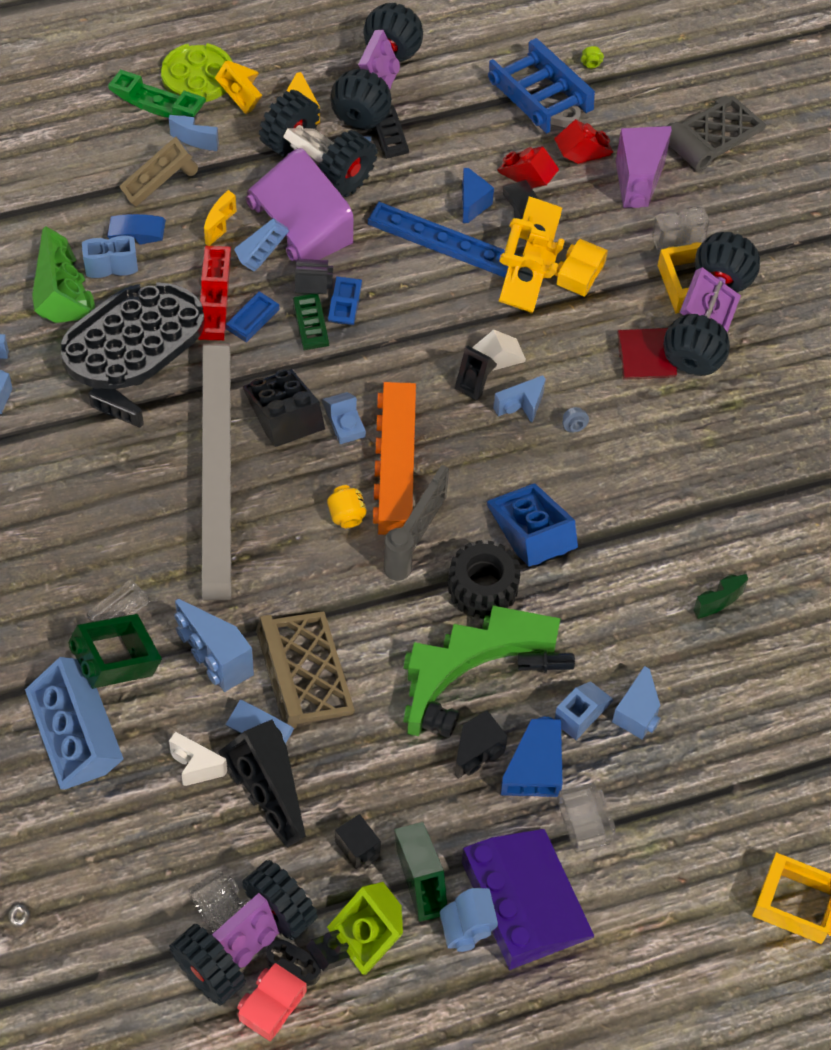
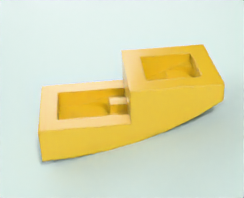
(216, 220)

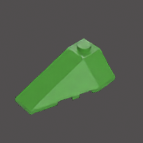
(57, 283)

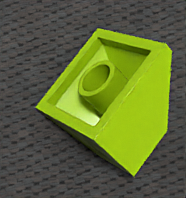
(369, 925)

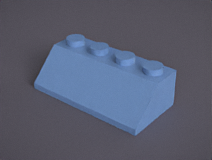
(73, 724)

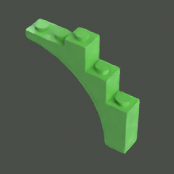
(467, 647)

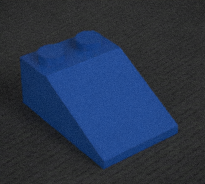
(534, 524)

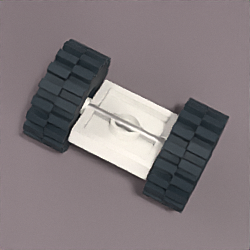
(292, 126)

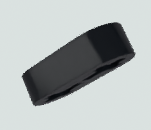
(297, 956)

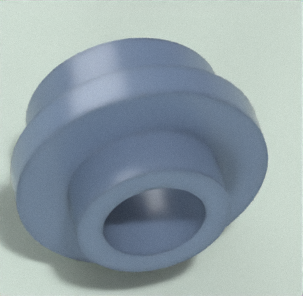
(575, 419)

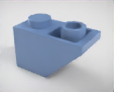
(581, 709)

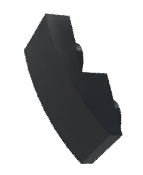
(517, 196)

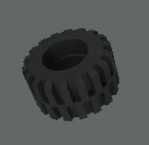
(488, 560)

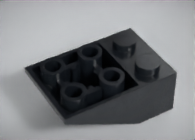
(285, 407)

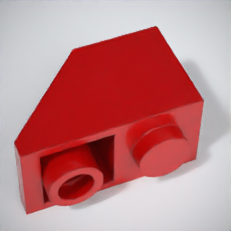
(583, 143)
(530, 165)

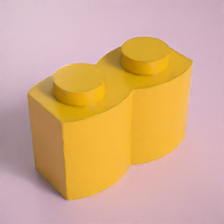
(581, 267)

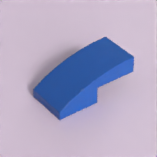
(141, 227)
(345, 300)

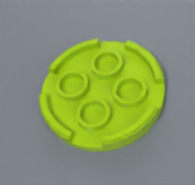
(194, 70)

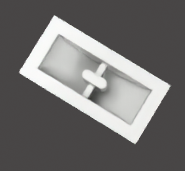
(501, 348)

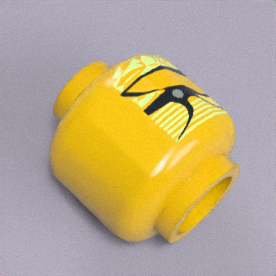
(346, 506)

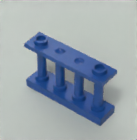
(551, 68)

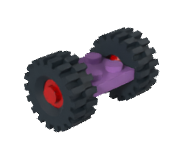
(216, 958)

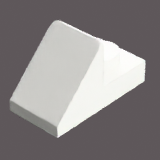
(202, 762)

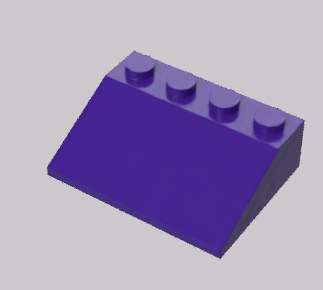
(529, 895)

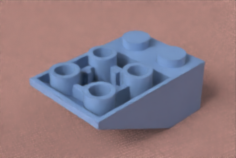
(215, 644)

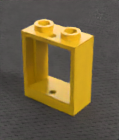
(667, 260)
(804, 874)

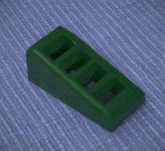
(306, 306)

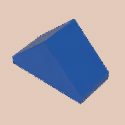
(476, 195)

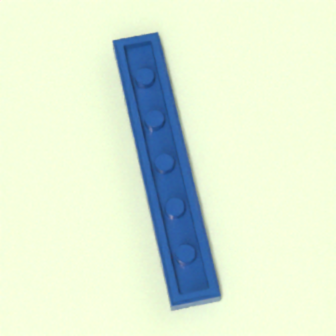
(438, 238)

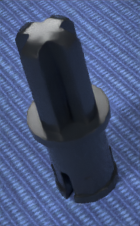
(545, 661)

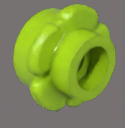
(592, 57)

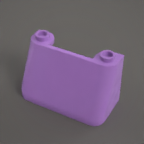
(306, 204)

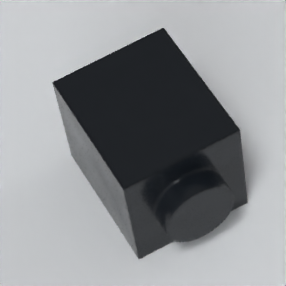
(358, 842)

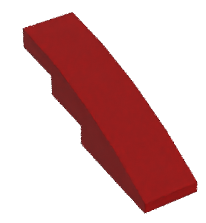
(215, 291)

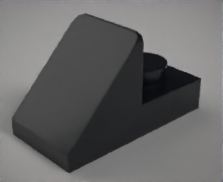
(474, 372)

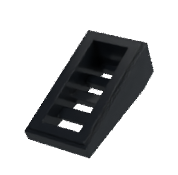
(396, 129)
(117, 405)

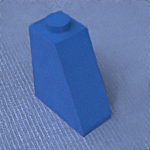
(536, 762)

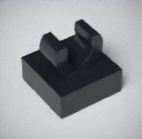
(328, 950)

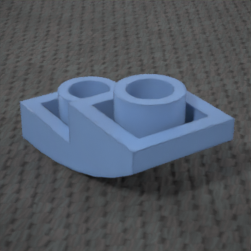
(194, 135)
(248, 716)

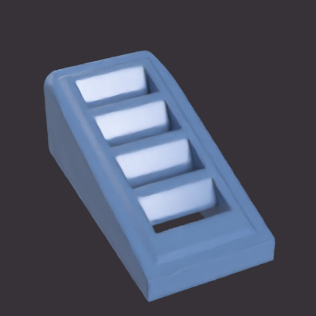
(260, 244)

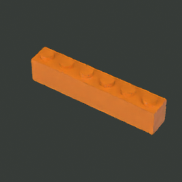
(397, 456)

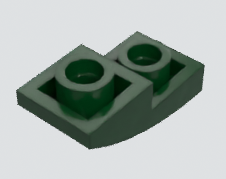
(728, 591)

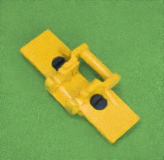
(539, 255)

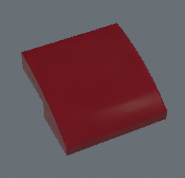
(644, 354)

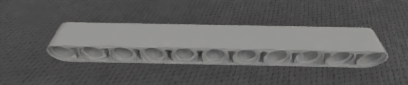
(216, 473)

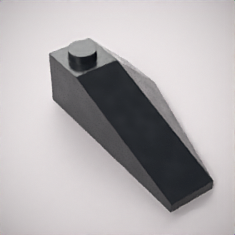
(263, 766)

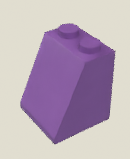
(640, 163)

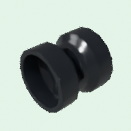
(442, 720)

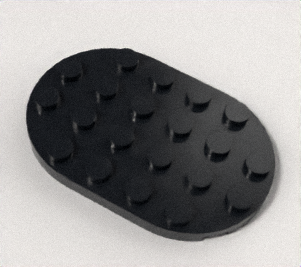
(132, 335)

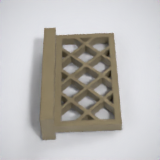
(280, 674)

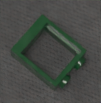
(136, 639)

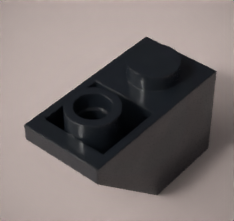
(479, 742)

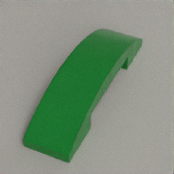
(154, 100)

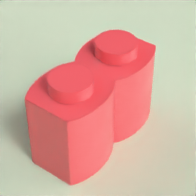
(271, 1001)

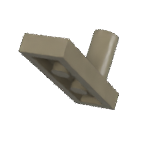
(158, 170)

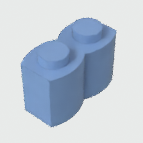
(109, 256)
(468, 919)

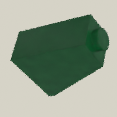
(421, 870)

